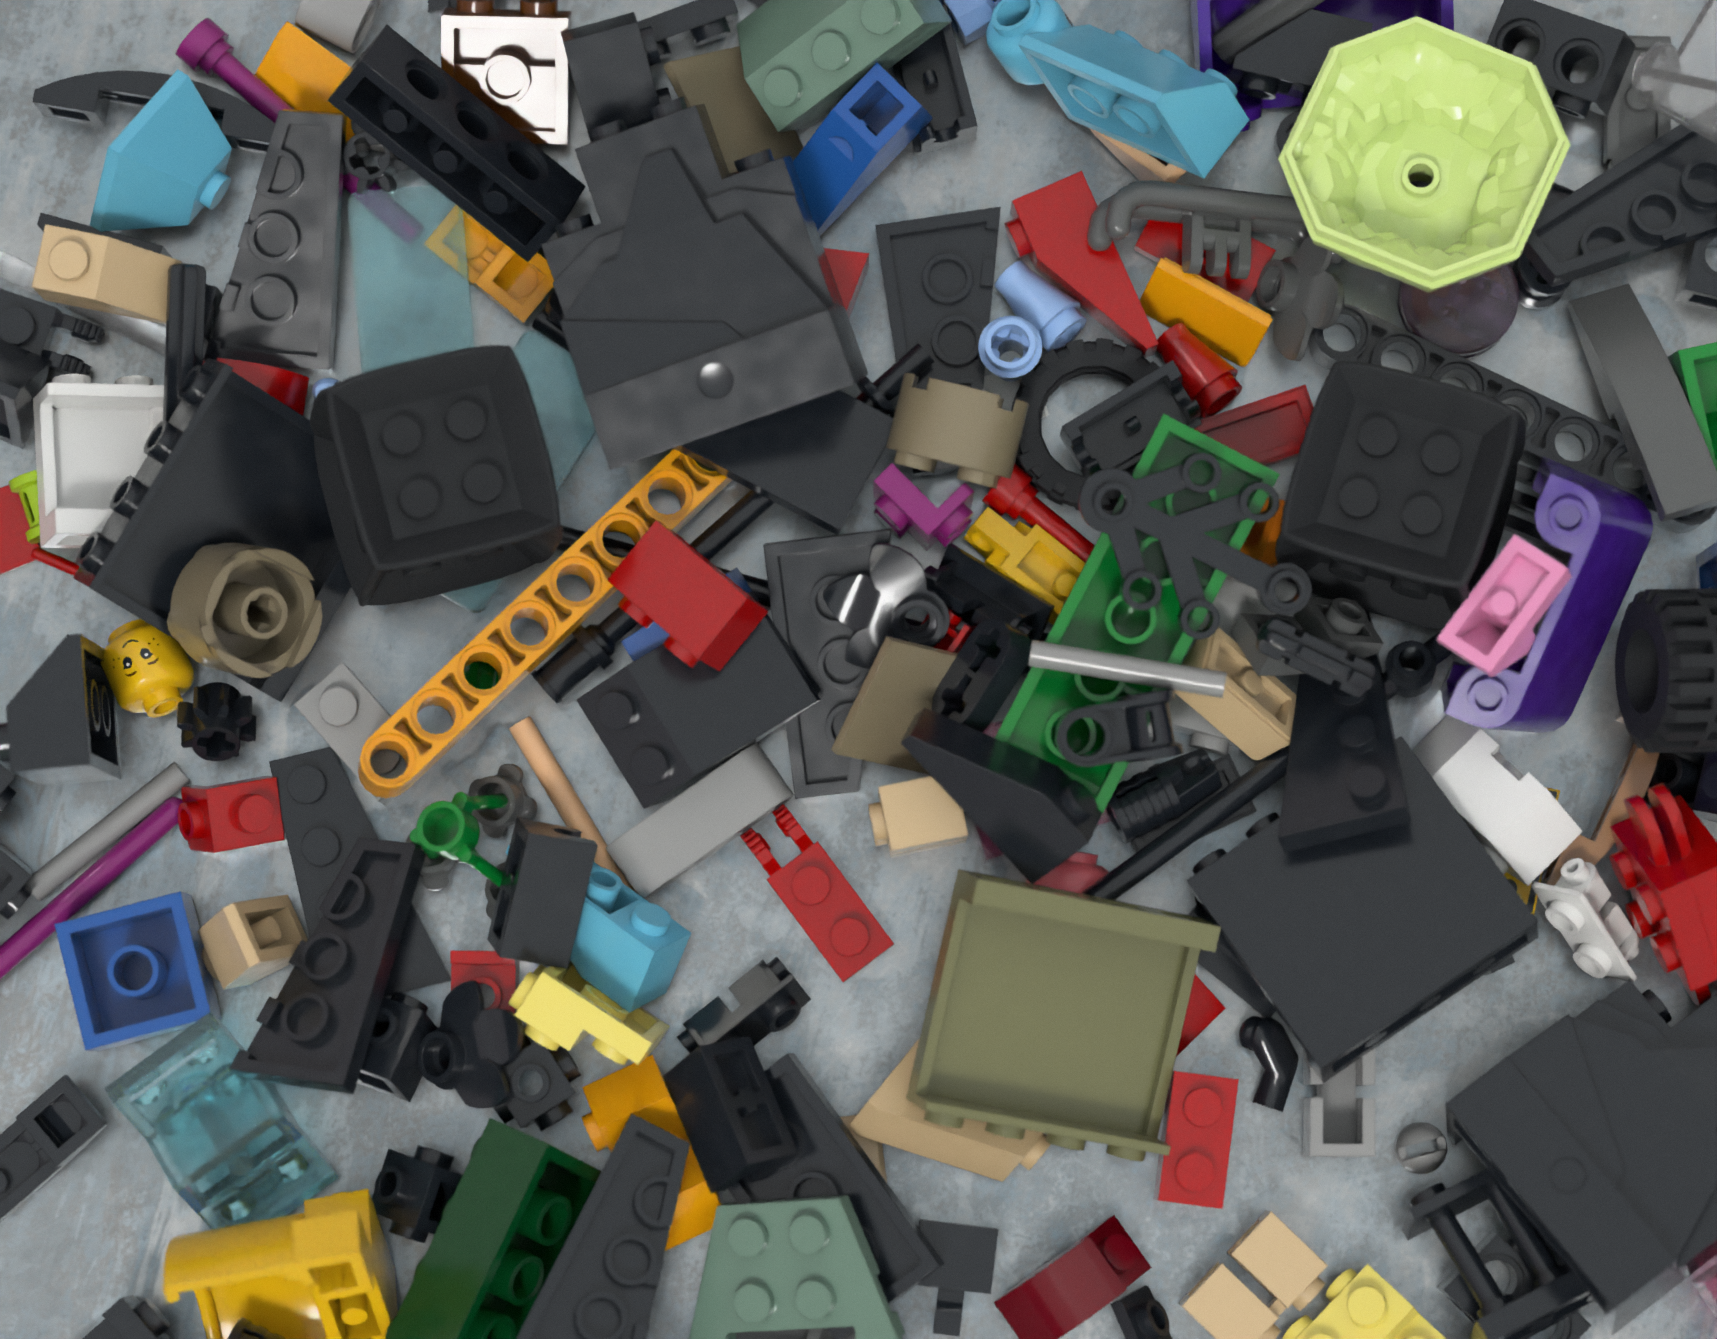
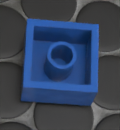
(137, 971)

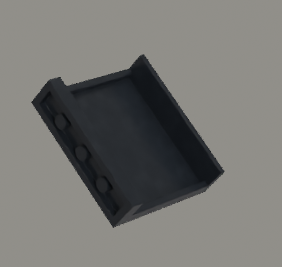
(215, 474)
(1364, 926)

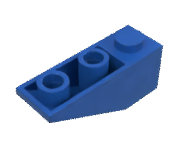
(857, 144)

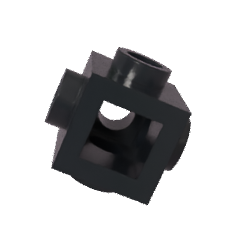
(558, 1088)
(415, 1191)

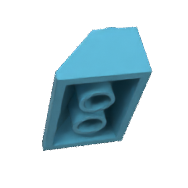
(1138, 94)

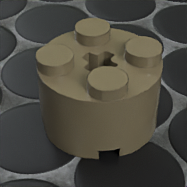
(956, 428)
(245, 609)

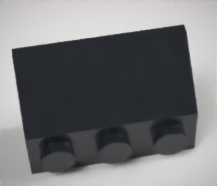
(64, 720)

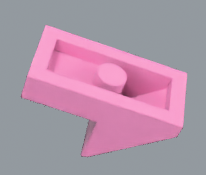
(1503, 608)

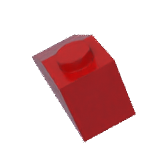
(1053, 232)

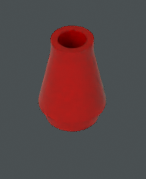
(1203, 371)

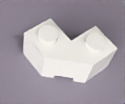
(1503, 808)

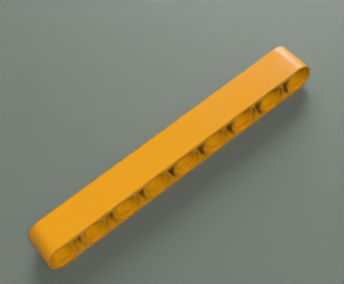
(544, 605)

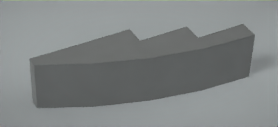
(1645, 401)

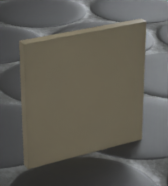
(731, 105)
(890, 697)

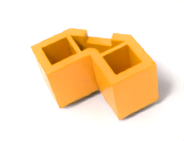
(644, 1093)

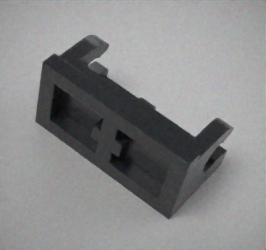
(938, 83)
(1122, 425)
(541, 893)
(729, 1113)

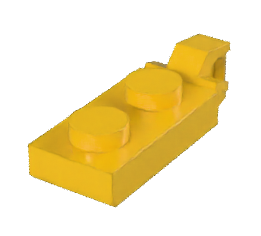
(1027, 557)

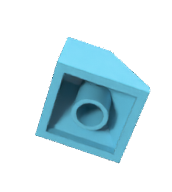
(163, 163)

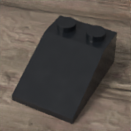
(682, 722)

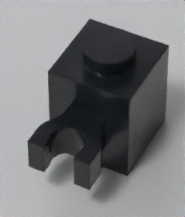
(967, 1267)

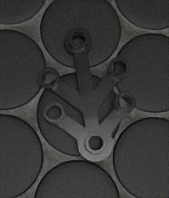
(1185, 537)

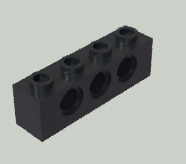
(457, 143)

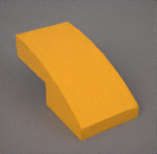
(504, 274)

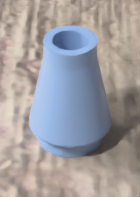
(1042, 304)
(1005, 335)

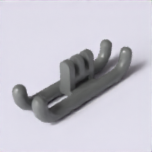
(1211, 221)

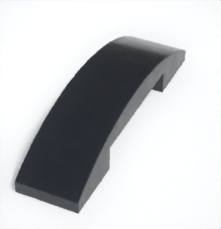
(88, 98)
(44, 1141)

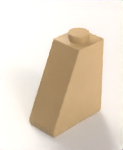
(901, 1124)

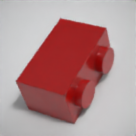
(687, 597)
(1200, 1134)

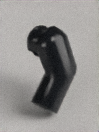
(1275, 1055)

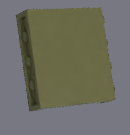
(1056, 1014)

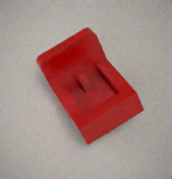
(231, 814)

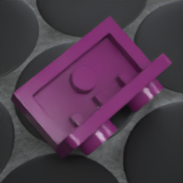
(908, 510)

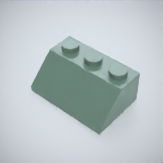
(813, 52)

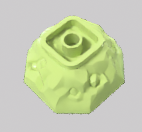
(1433, 112)

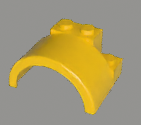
(291, 1273)

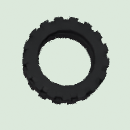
(1040, 383)

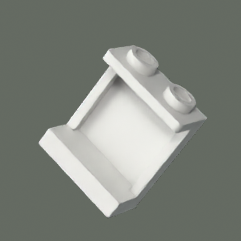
(86, 447)

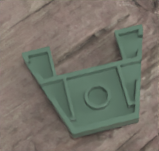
(791, 1270)

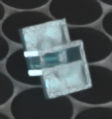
(220, 1136)

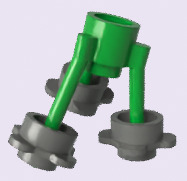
(451, 832)

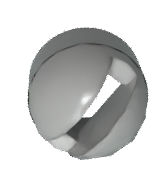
(1418, 1133)

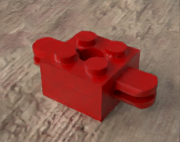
(1672, 877)

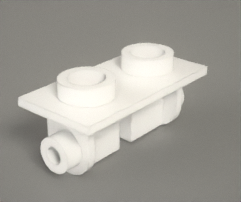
(1600, 939)

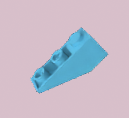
(625, 942)

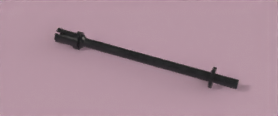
(596, 643)

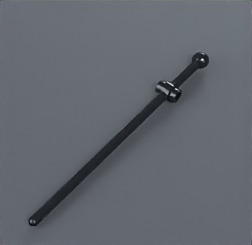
(1397, 682)

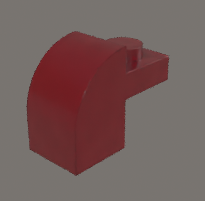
(1074, 1284)

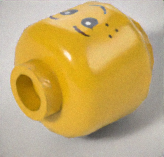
(146, 669)

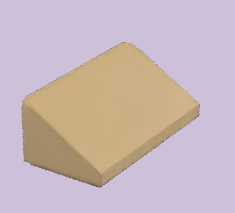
(1254, 708)

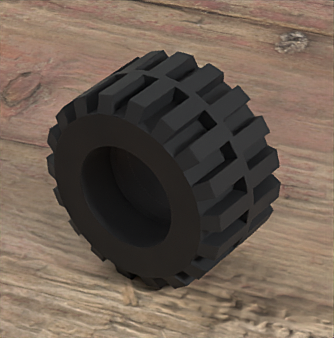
(1669, 670)

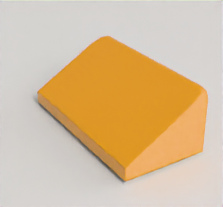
(302, 72)
(1208, 311)

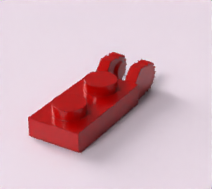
(821, 899)

